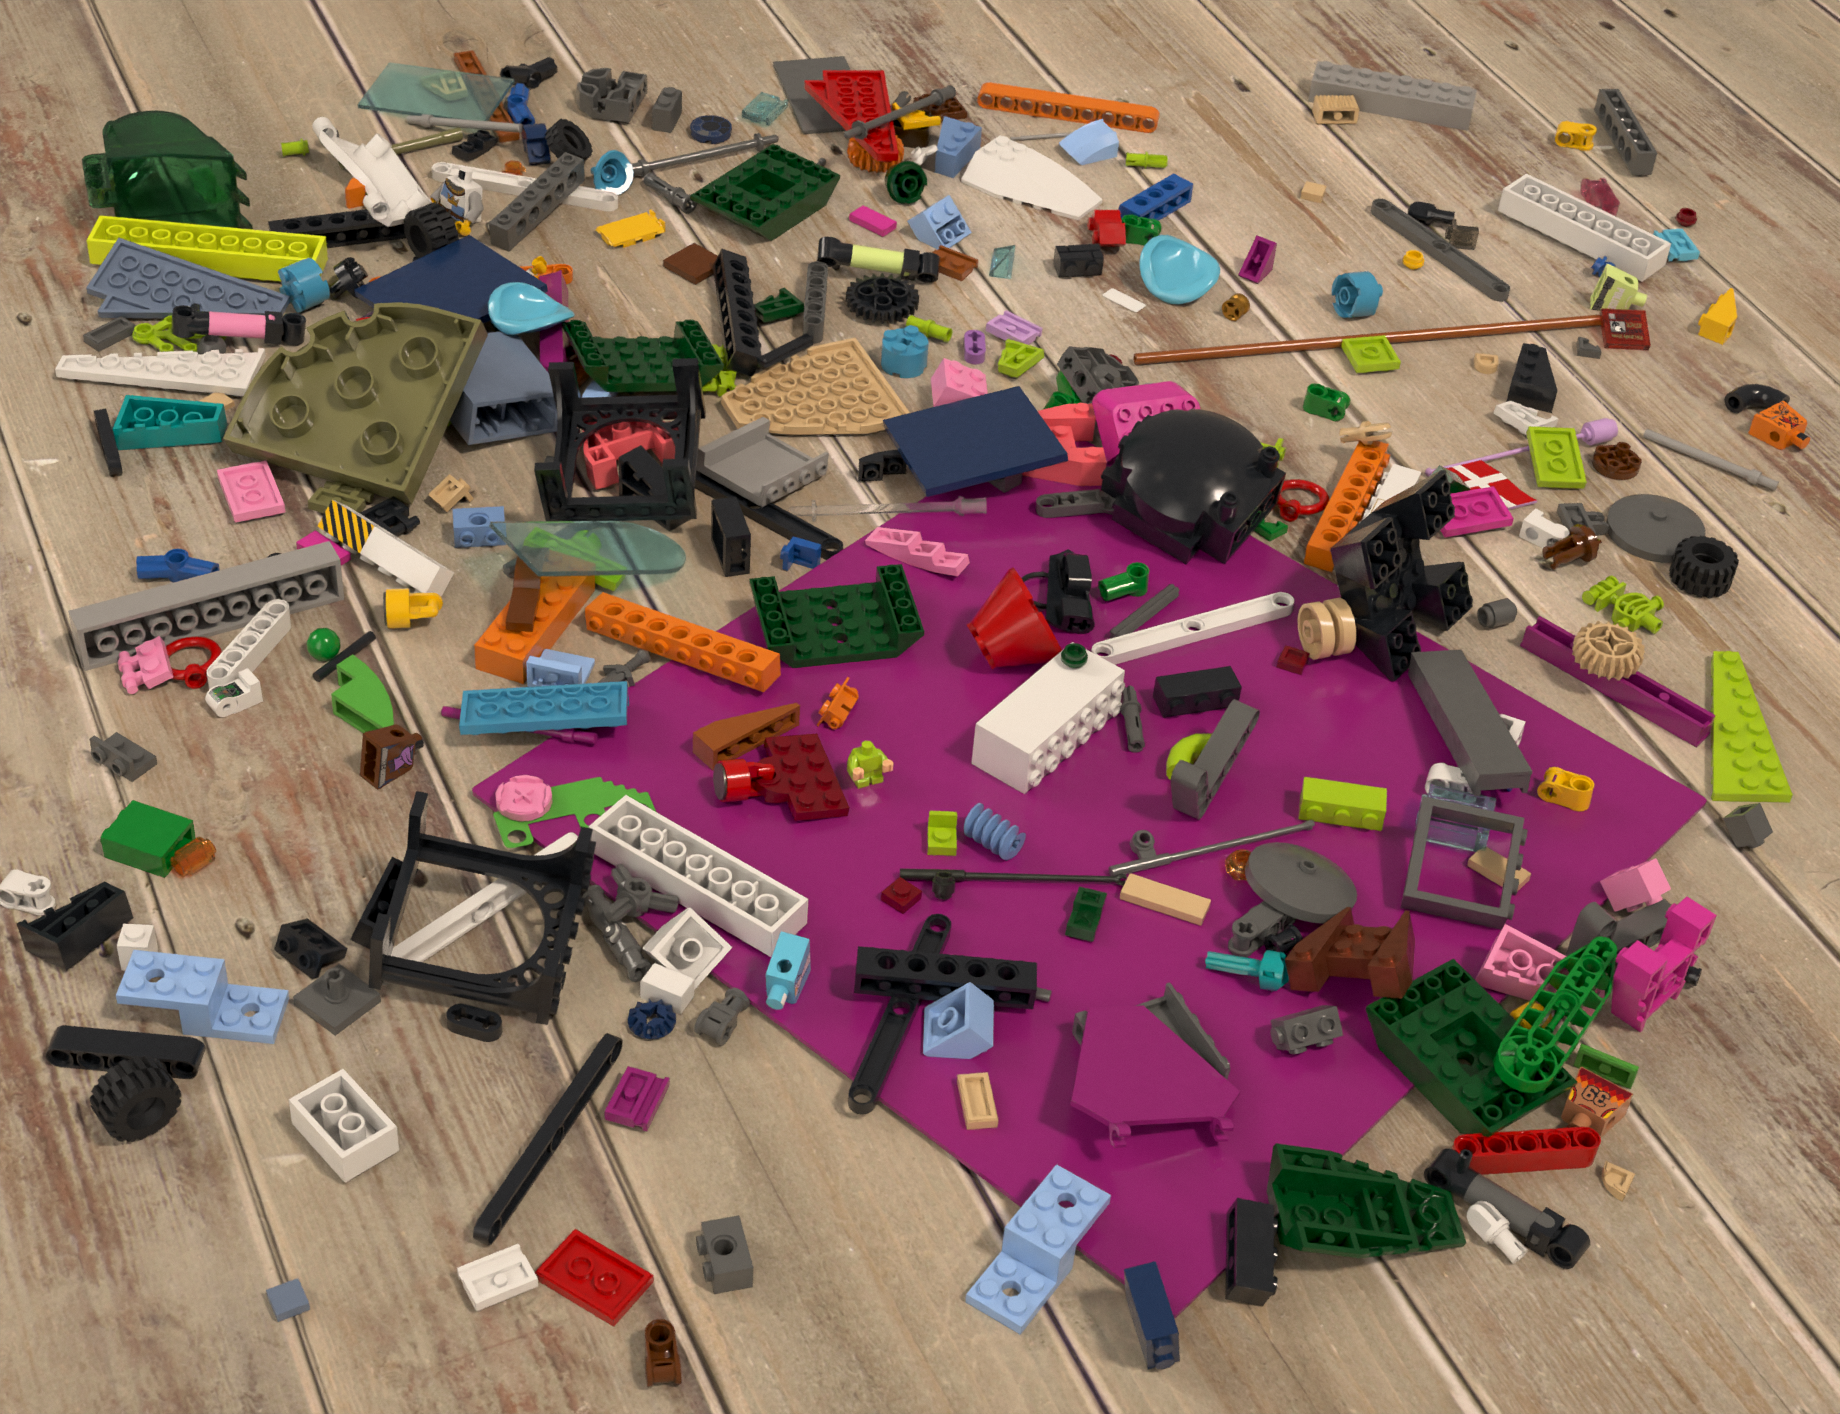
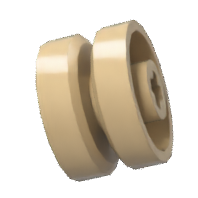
(1327, 628)

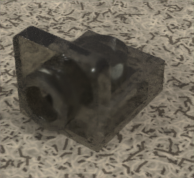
(1462, 236)

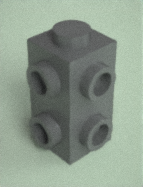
(1306, 1028)

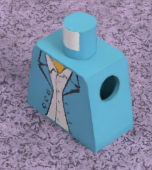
(787, 978)

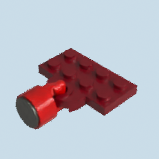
(792, 773)

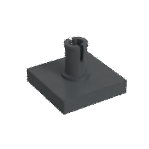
(336, 999)

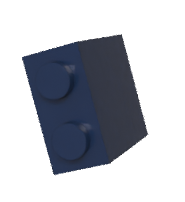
(1152, 1316)

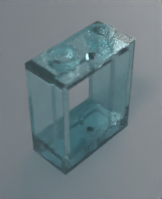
(1457, 834)

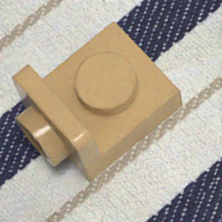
(450, 492)

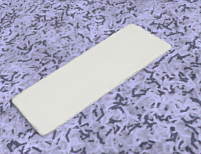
(1124, 300)

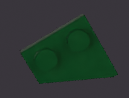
(781, 306)

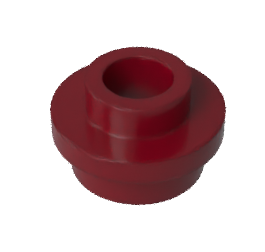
(1686, 217)

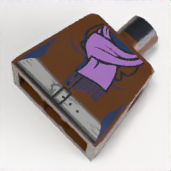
(387, 754)

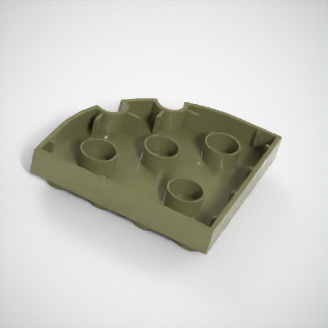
(361, 397)

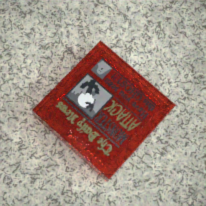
(1625, 329)

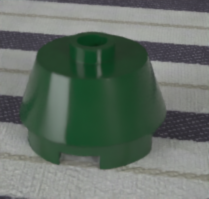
(905, 182)

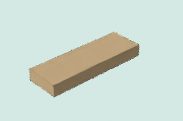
(1165, 899)

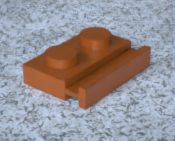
(955, 263)

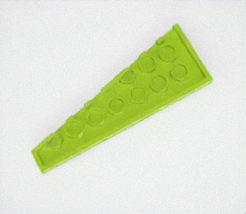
(1742, 749)

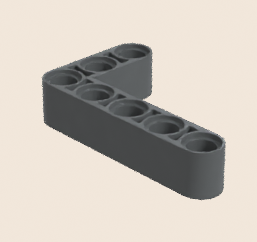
(1197, 784)
(1643, 925)

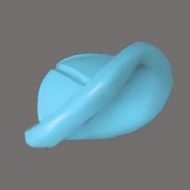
(1177, 270)
(524, 309)

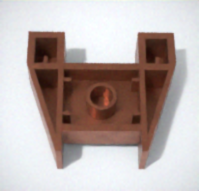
(1355, 951)

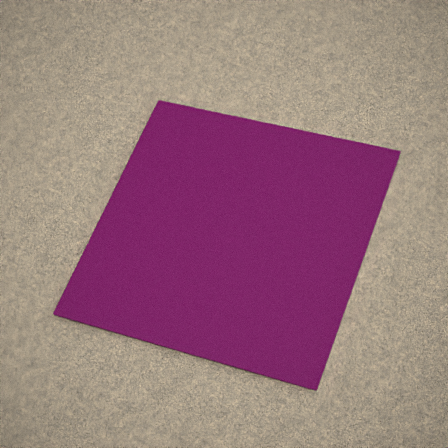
(922, 713)

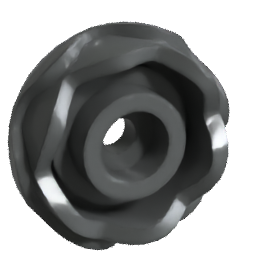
(210, 343)

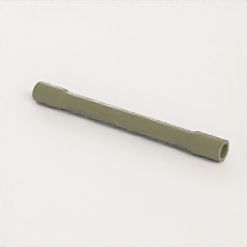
(441, 138)

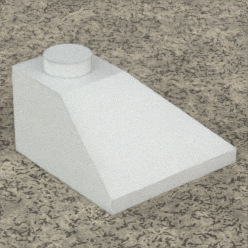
(687, 946)

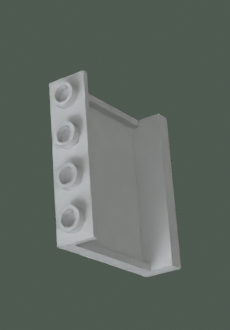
(758, 463)

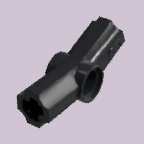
(531, 74)

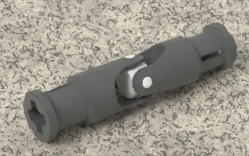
(617, 935)

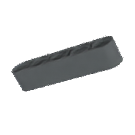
(815, 300)

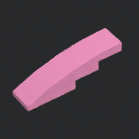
(910, 549)

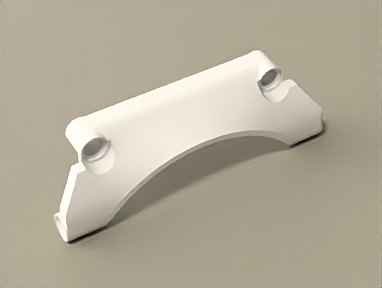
(376, 165)

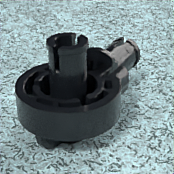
(349, 276)

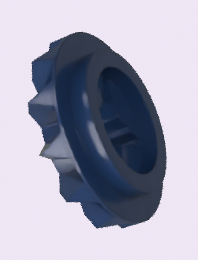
(655, 1028)

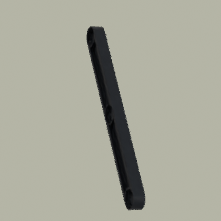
(772, 517)
(893, 1027)
(547, 1140)

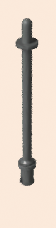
(937, 97)
(643, 167)

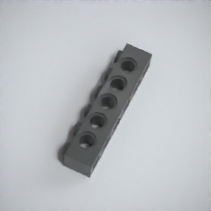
(1625, 132)
(536, 201)

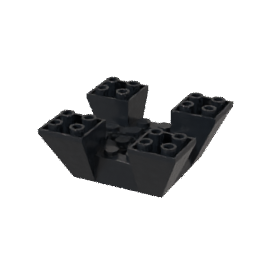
(1386, 578)

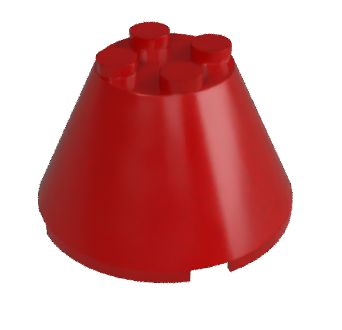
(1012, 628)

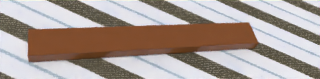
(469, 63)

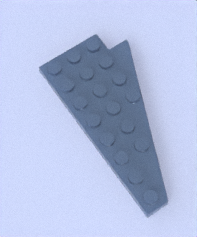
(151, 283)

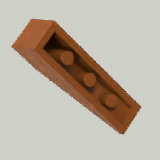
(741, 734)

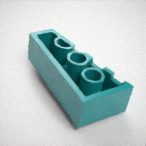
(167, 422)

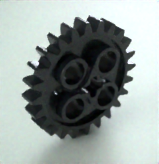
(882, 298)

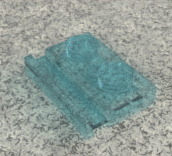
(764, 108)

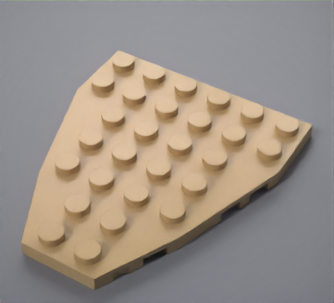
(820, 393)

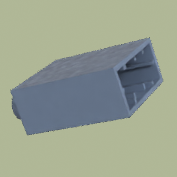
(505, 394)

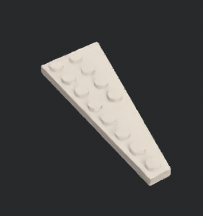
(169, 370)

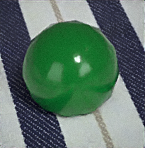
(323, 644)

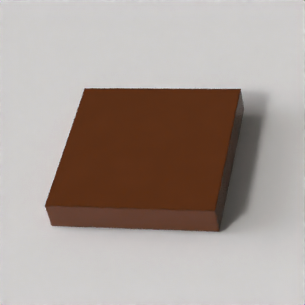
(691, 263)

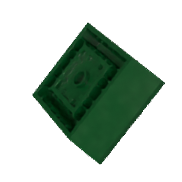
(769, 192)
(1453, 1018)

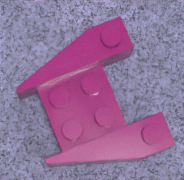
(1651, 977)

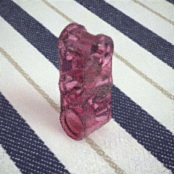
(1600, 195)

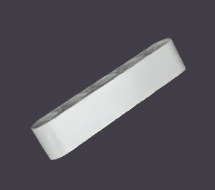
(252, 643)

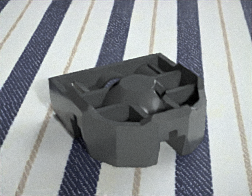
(615, 107)
(1097, 372)

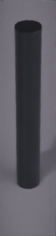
(353, 649)

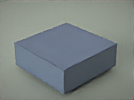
(288, 1299)

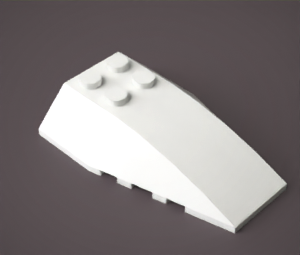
(1023, 174)

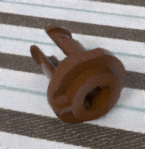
(1580, 544)

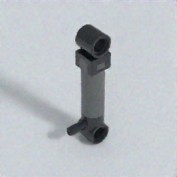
(1541, 1229)

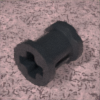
(1283, 940)

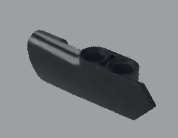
(1068, 593)

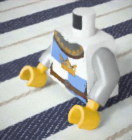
(461, 199)

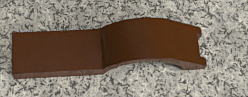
(524, 598)

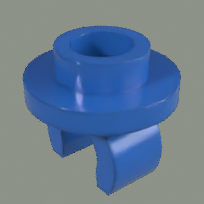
(1600, 264)

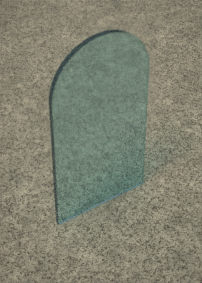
(591, 548)

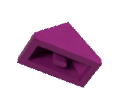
(1259, 260)

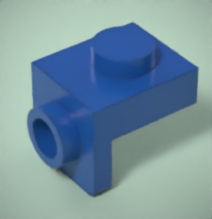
(801, 553)

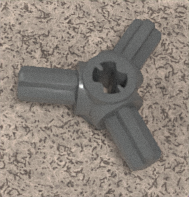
(635, 897)

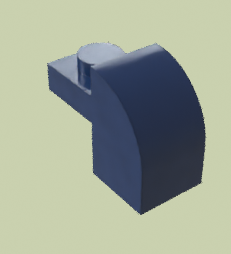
(536, 144)

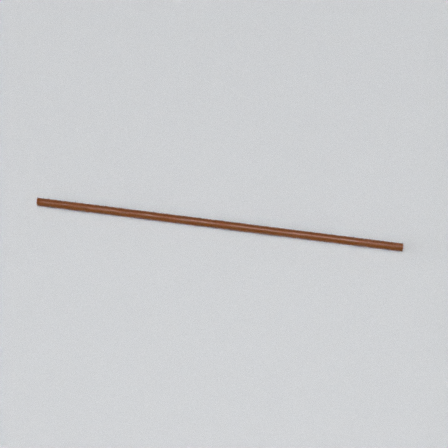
(1393, 337)

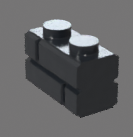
(1078, 260)

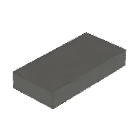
(109, 333)

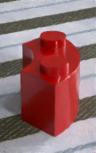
(1107, 228)

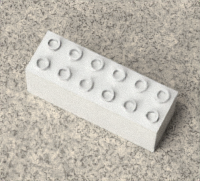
(1047, 720)

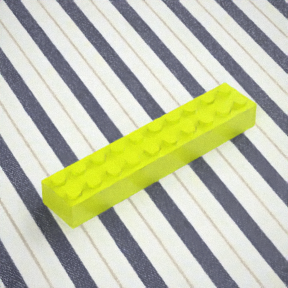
(222, 249)

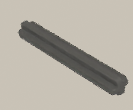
(1145, 612)

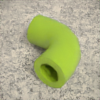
(1187, 750)

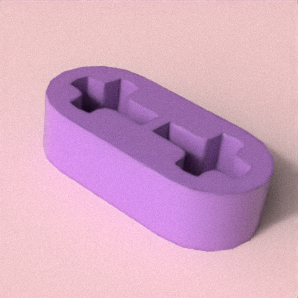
(977, 347)

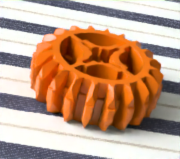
(862, 159)

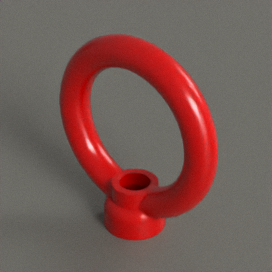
(1291, 515)
(199, 679)

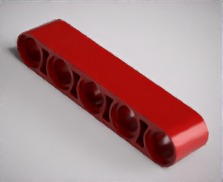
(1530, 1150)

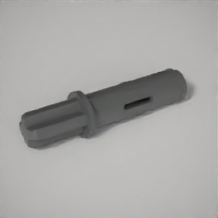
(1131, 711)

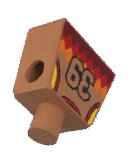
(1595, 1103)

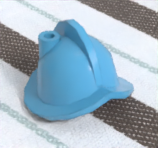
(613, 172)

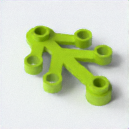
(148, 334)

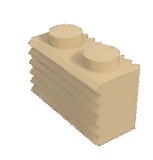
(1335, 109)

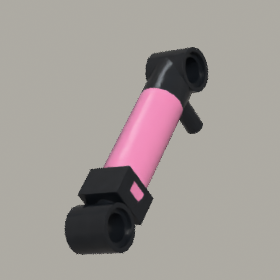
(270, 326)

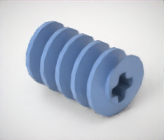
(993, 833)

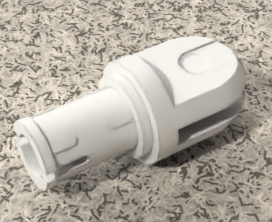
(1494, 1229)

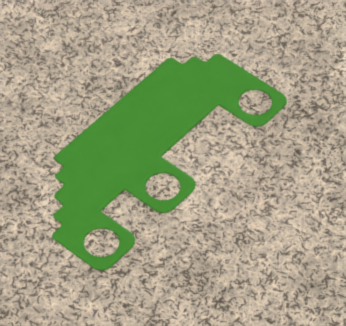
(575, 798)

